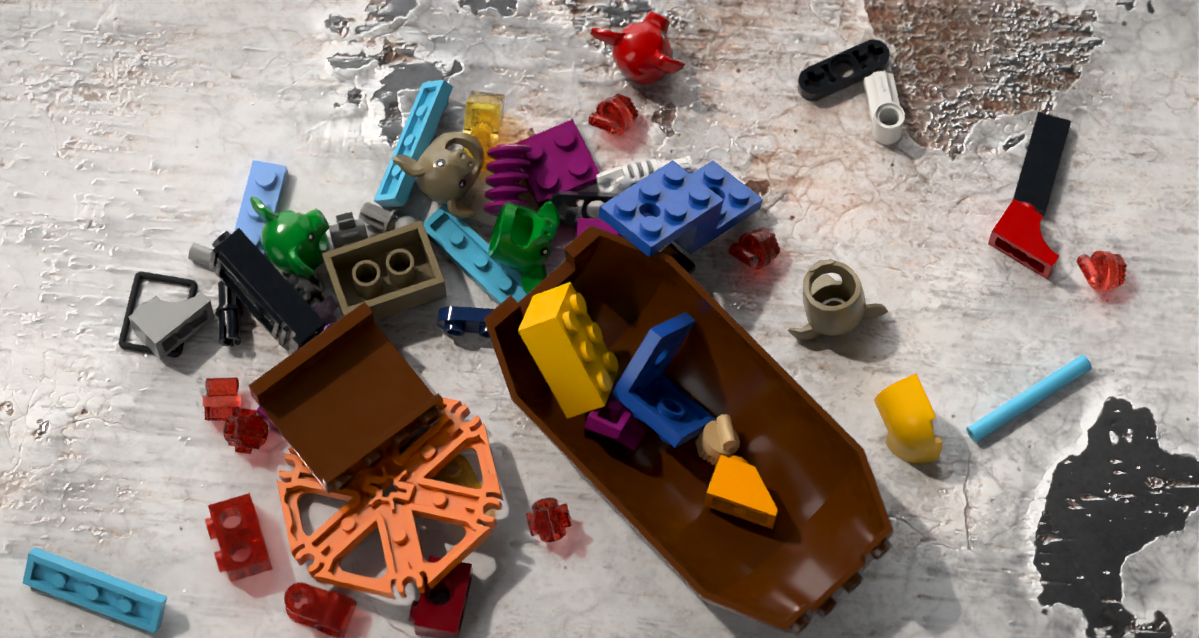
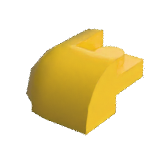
(909, 421)

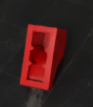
(1021, 239)

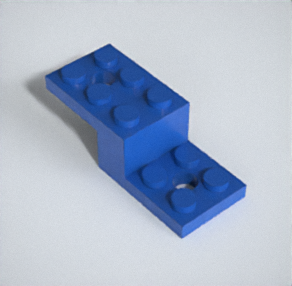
(680, 207)

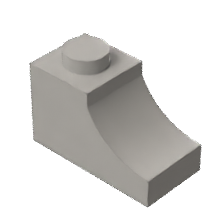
(168, 324)

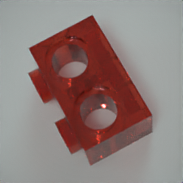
(243, 536)

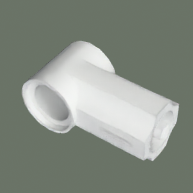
(884, 106)

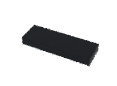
(1042, 161)

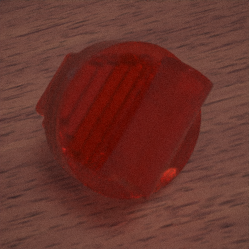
(614, 115)
(755, 248)
(1103, 269)
(221, 398)

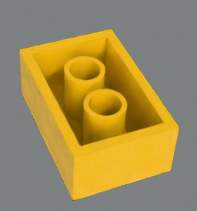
(569, 350)

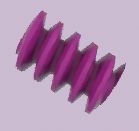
(506, 177)

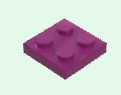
(558, 162)

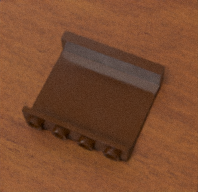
(345, 399)

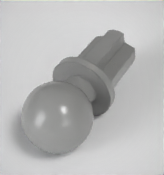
(382, 218)

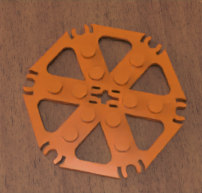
(397, 525)

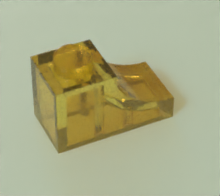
(484, 120)

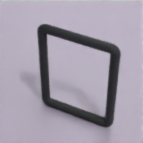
(130, 307)

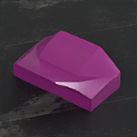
(616, 423)

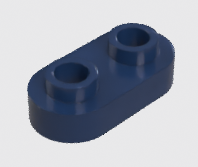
(463, 319)

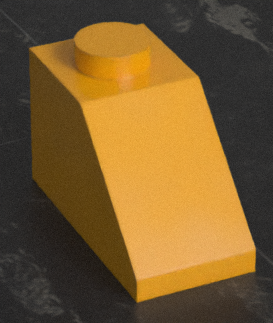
(740, 492)

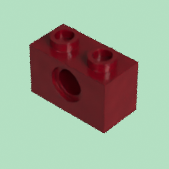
(445, 619)

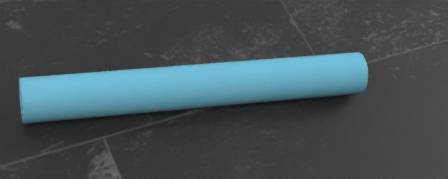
(1029, 398)

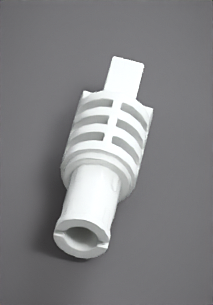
(624, 176)

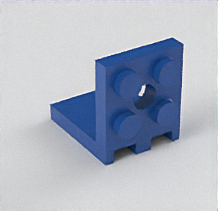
(654, 396)

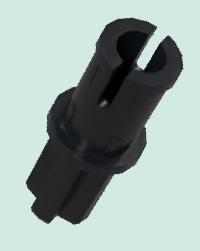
(229, 316)

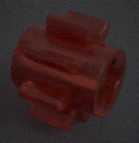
(245, 431)
(548, 519)

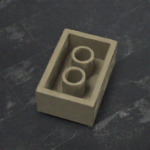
(386, 272)

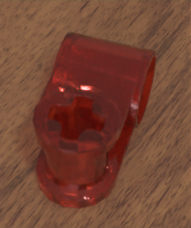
(325, 611)

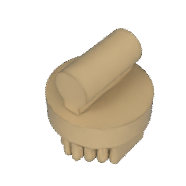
(717, 439)

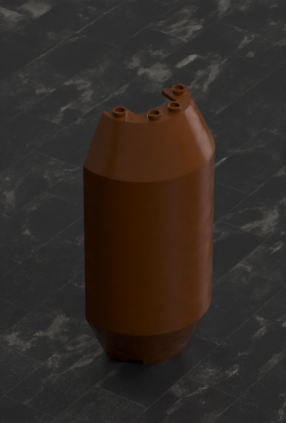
(815, 472)

